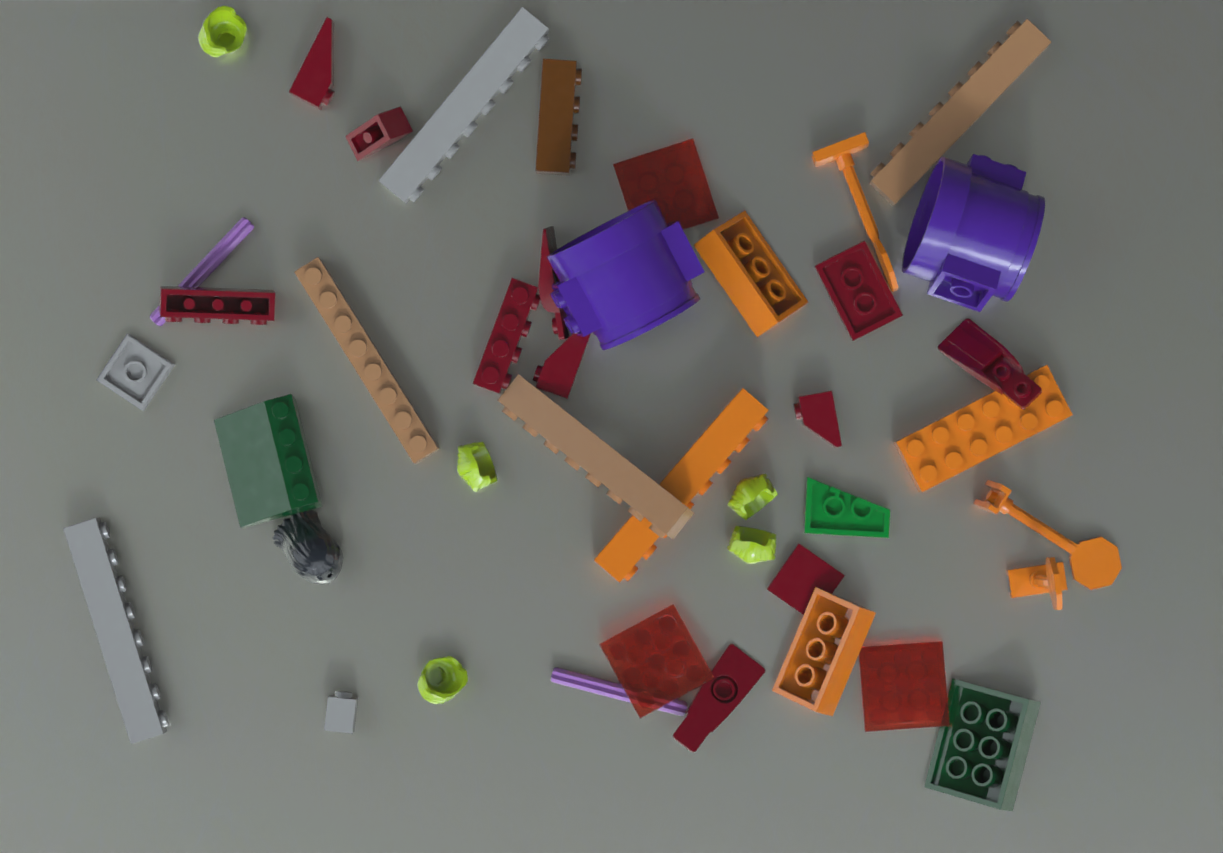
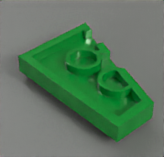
(841, 513)

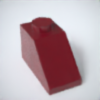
(379, 133)
(819, 416)

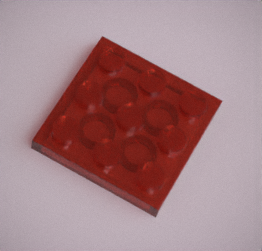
(672, 179)
(656, 661)
(903, 686)

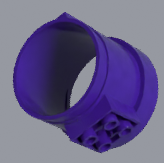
(973, 231)
(625, 276)

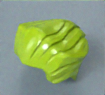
(222, 32)
(476, 465)
(752, 495)
(752, 544)
(441, 680)

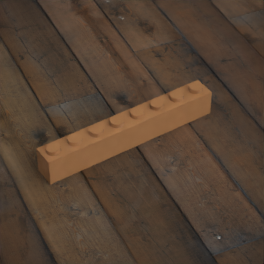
(959, 112)
(366, 360)
(596, 457)

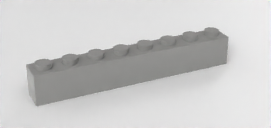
(464, 106)
(115, 629)

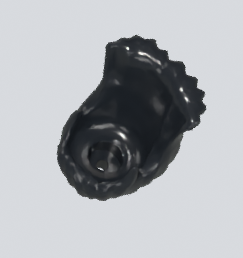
(309, 547)

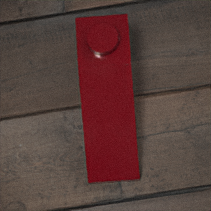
(316, 74)
(561, 367)

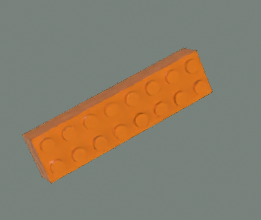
(685, 480)

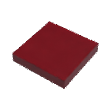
(801, 575)

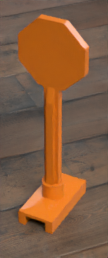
(841, 153)
(1092, 561)
(1038, 580)

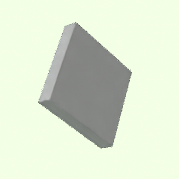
(135, 372)

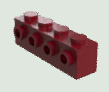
(217, 303)
(505, 337)

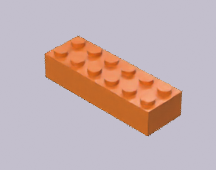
(979, 432)

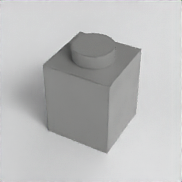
(341, 712)

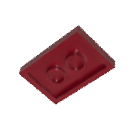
(858, 290)

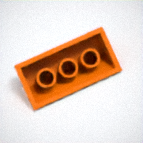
(750, 273)
(823, 652)

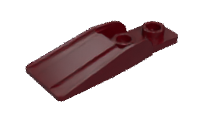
(547, 278)
(989, 363)
(715, 700)

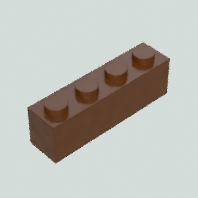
(556, 117)

